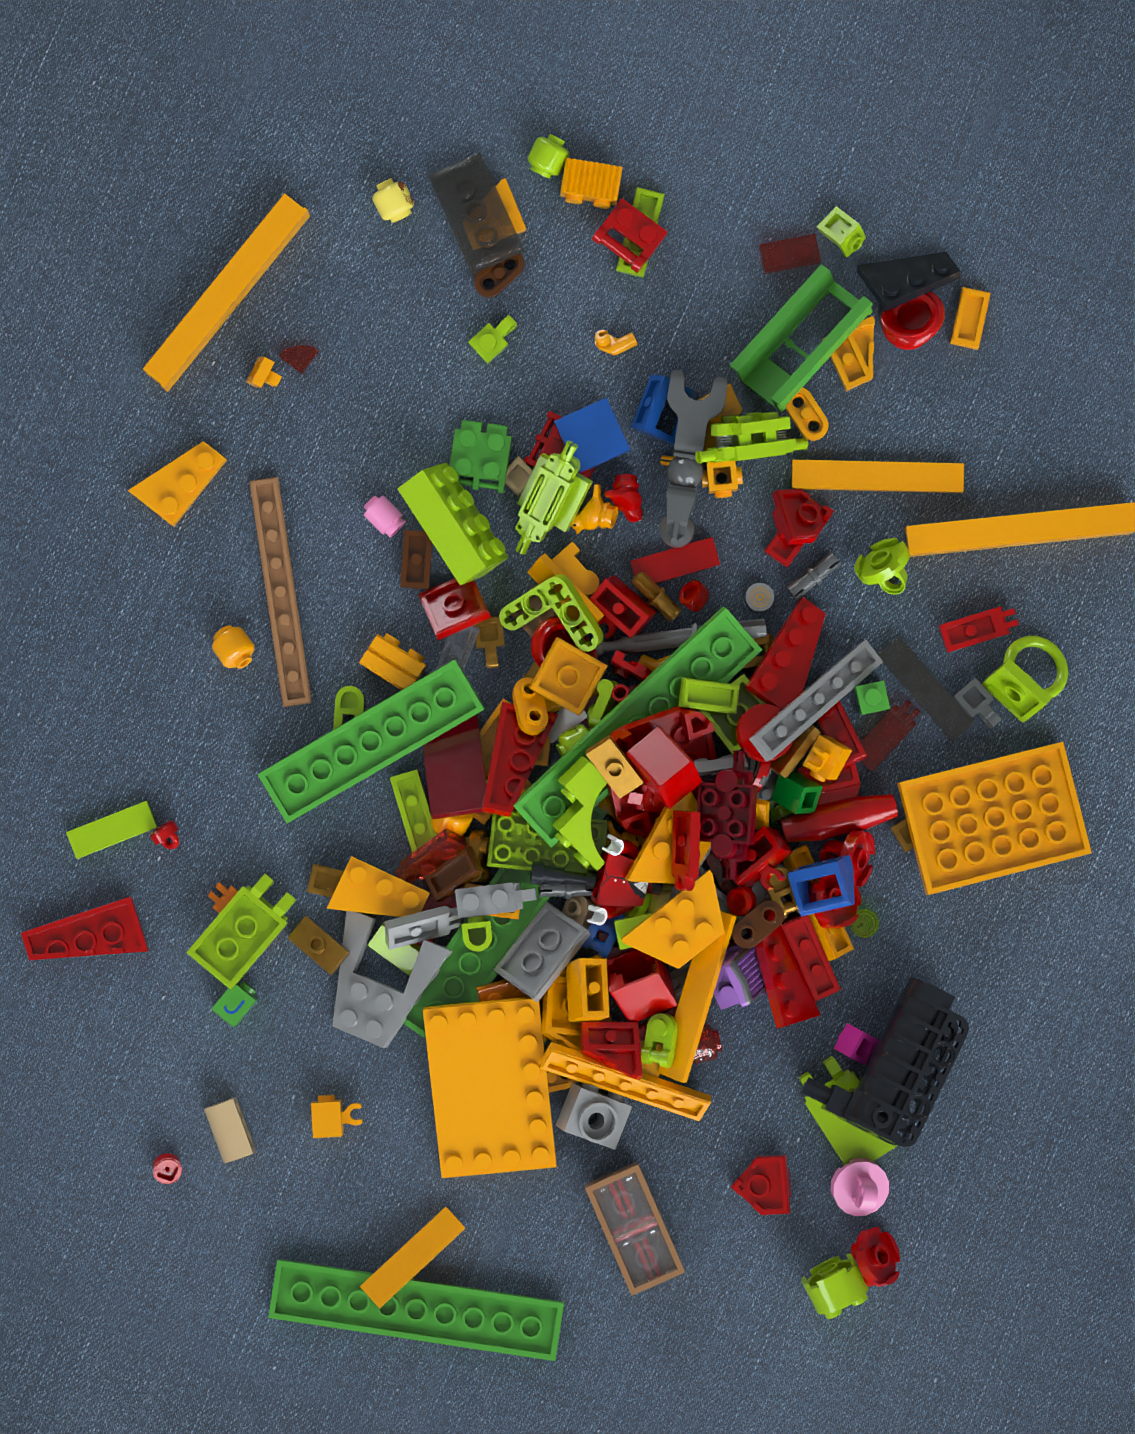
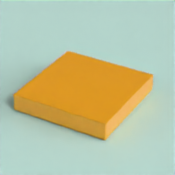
(568, 676)

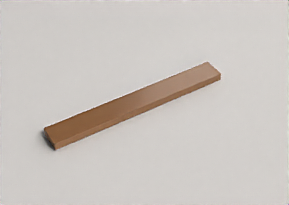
(280, 592)

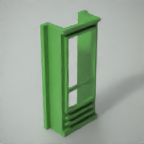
(767, 378)

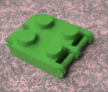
(481, 454)

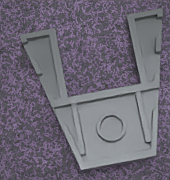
(370, 1007)

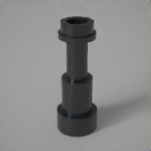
(557, 875)

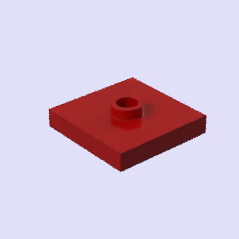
(453, 607)

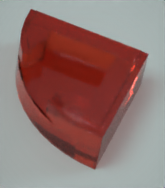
(299, 357)

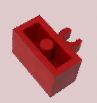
(621, 607)
(762, 857)

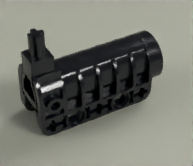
(898, 1068)

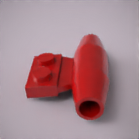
(839, 810)

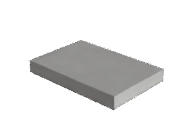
(542, 951)

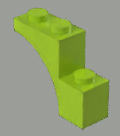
(581, 787)

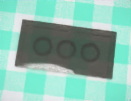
(476, 213)

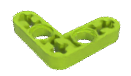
(552, 600)

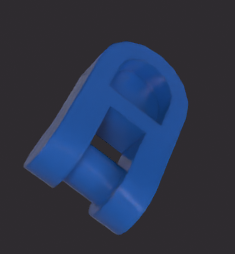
(602, 947)

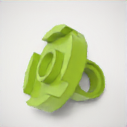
(883, 563)

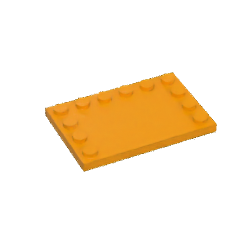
(994, 818)
(489, 1087)

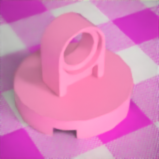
(860, 1187)

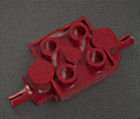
(729, 814)

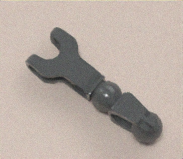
(683, 472)

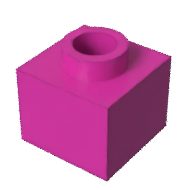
(856, 1044)

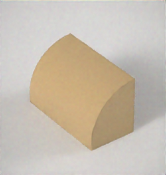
(230, 1130)

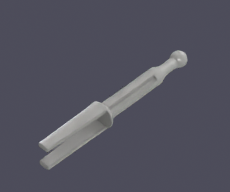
(671, 638)

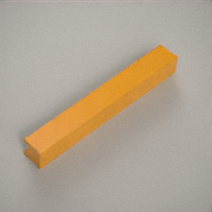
(226, 292)
(1020, 529)

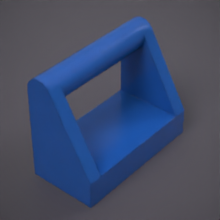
(652, 406)
(799, 878)

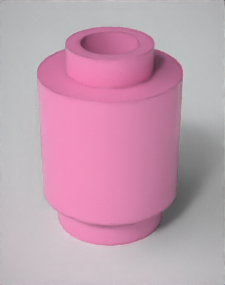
(383, 515)

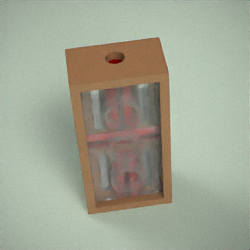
(634, 1228)

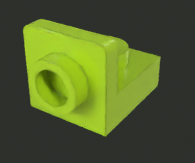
(842, 231)

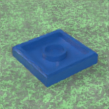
(595, 433)

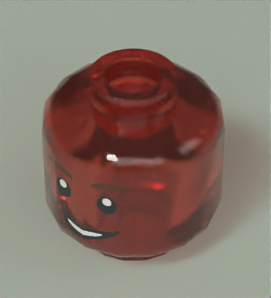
(708, 1045)

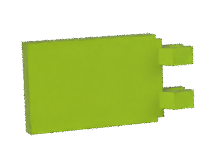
(241, 933)
(845, 1139)

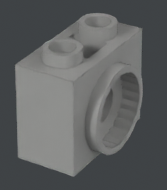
(584, 1101)

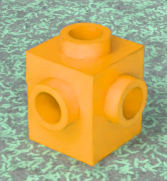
(733, 475)

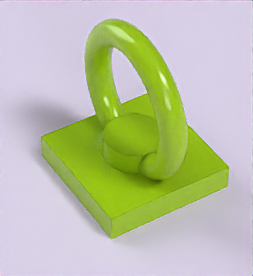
(1016, 688)

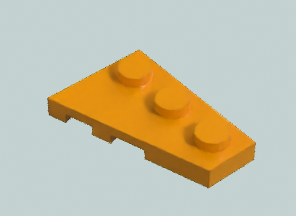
(375, 892)

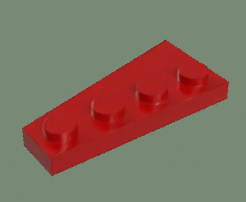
(788, 660)
(512, 760)
(99, 931)
(783, 979)

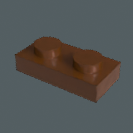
(416, 560)

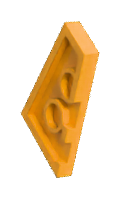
(179, 483)

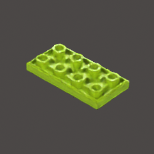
(517, 845)

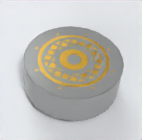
(759, 597)

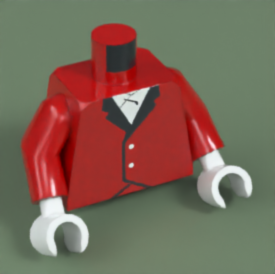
(611, 888)

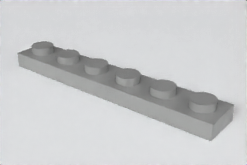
(815, 700)

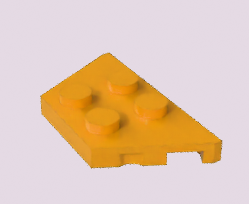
(655, 856)
(681, 925)
(555, 1014)

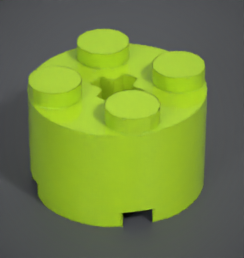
(835, 1286)

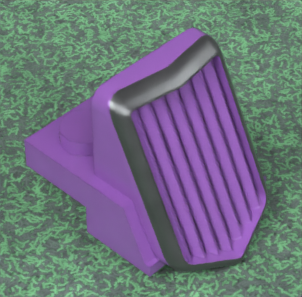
(739, 977)

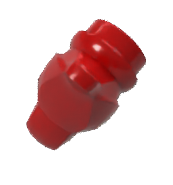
(626, 497)

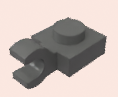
(975, 700)

